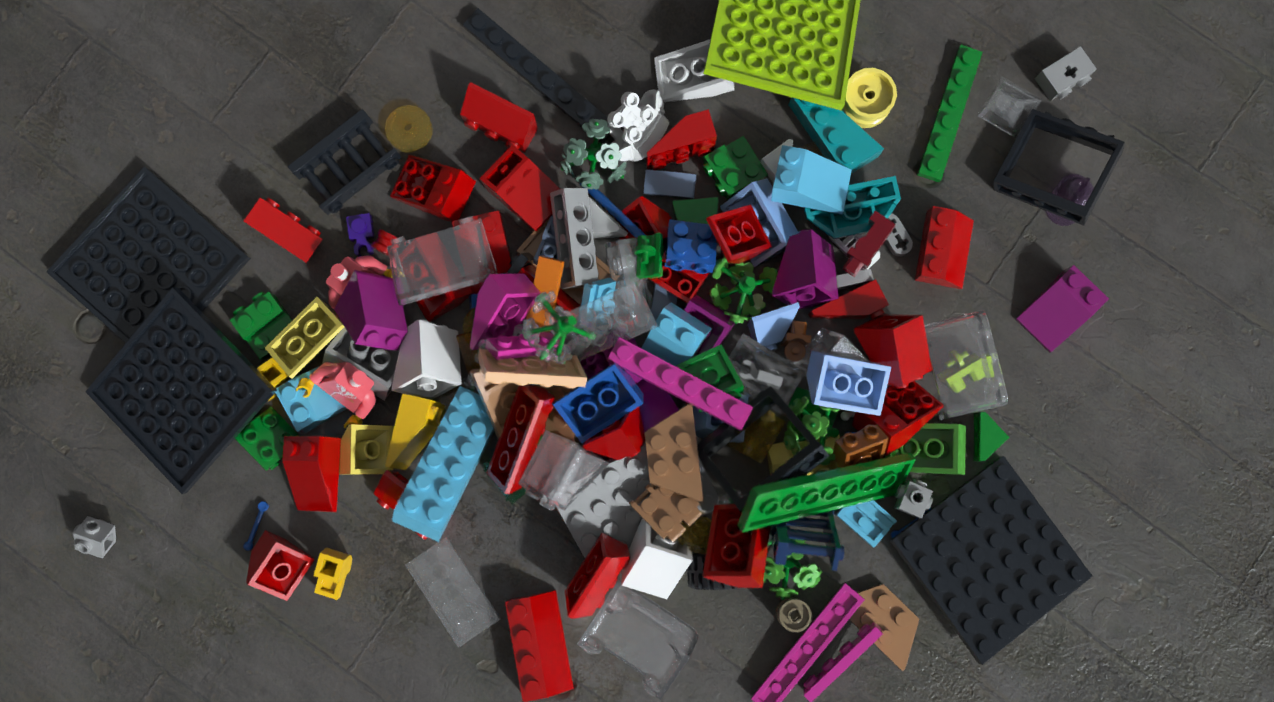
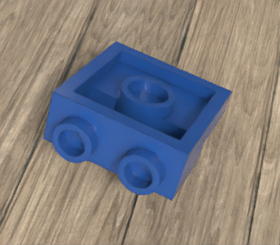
(690, 247)

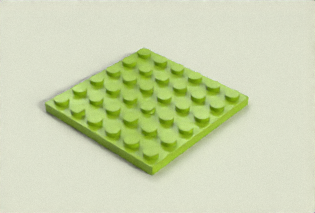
(786, 47)

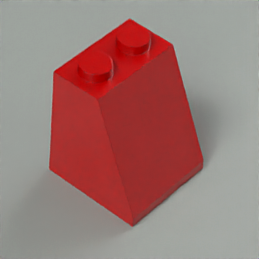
(897, 343)

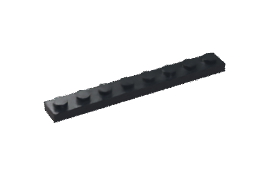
(532, 70)

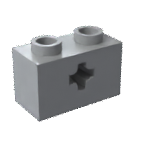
(1053, 78)

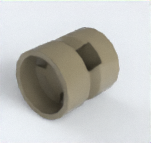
(793, 614)

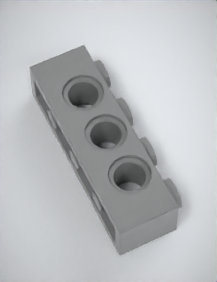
(574, 236)

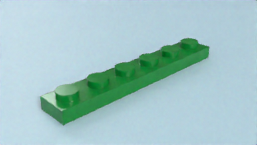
(949, 113)

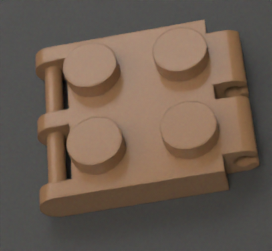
(666, 511)

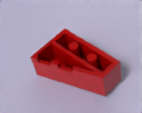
(283, 229)

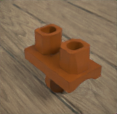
(796, 341)

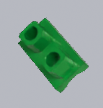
(649, 256)

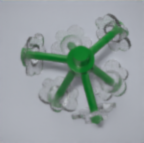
(560, 324)

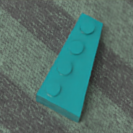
(836, 134)

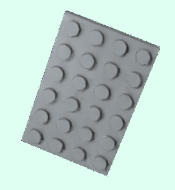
(605, 502)

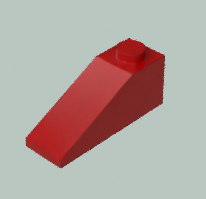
(857, 304)

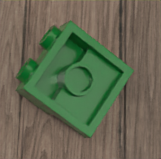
(733, 167)
(261, 322)
(715, 369)

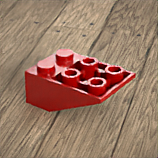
(688, 138)
(521, 187)
(433, 188)
(901, 415)

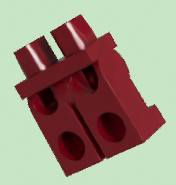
(868, 245)

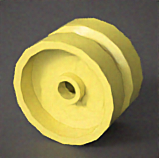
(869, 97)

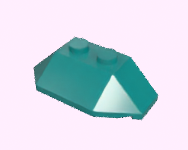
(860, 203)

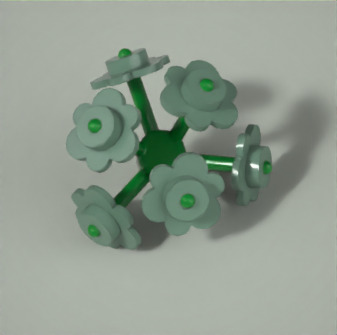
(604, 153)

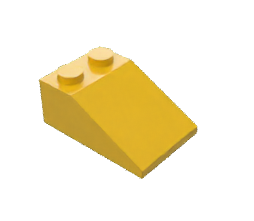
(413, 429)

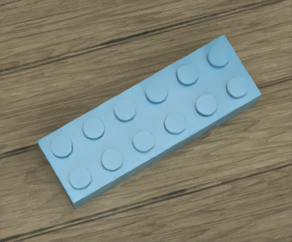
(445, 467)

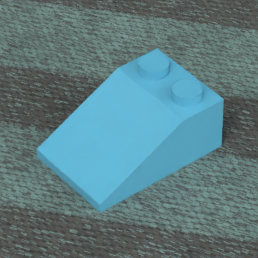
(810, 181)
(676, 335)
(308, 411)

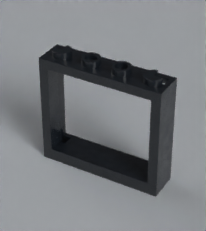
(1044, 200)
(796, 466)

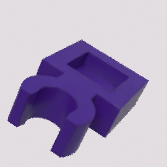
(360, 230)

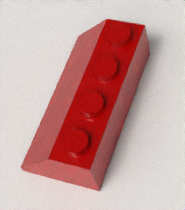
(520, 436)
(539, 645)

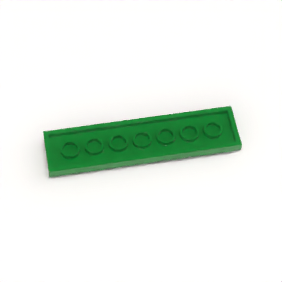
(824, 491)

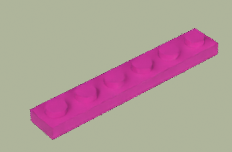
(680, 383)
(809, 646)

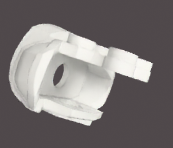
(642, 124)

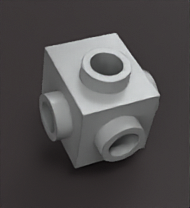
(905, 501)
(94, 537)

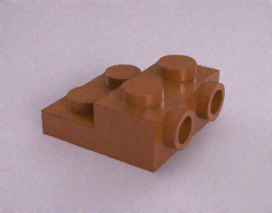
(860, 446)

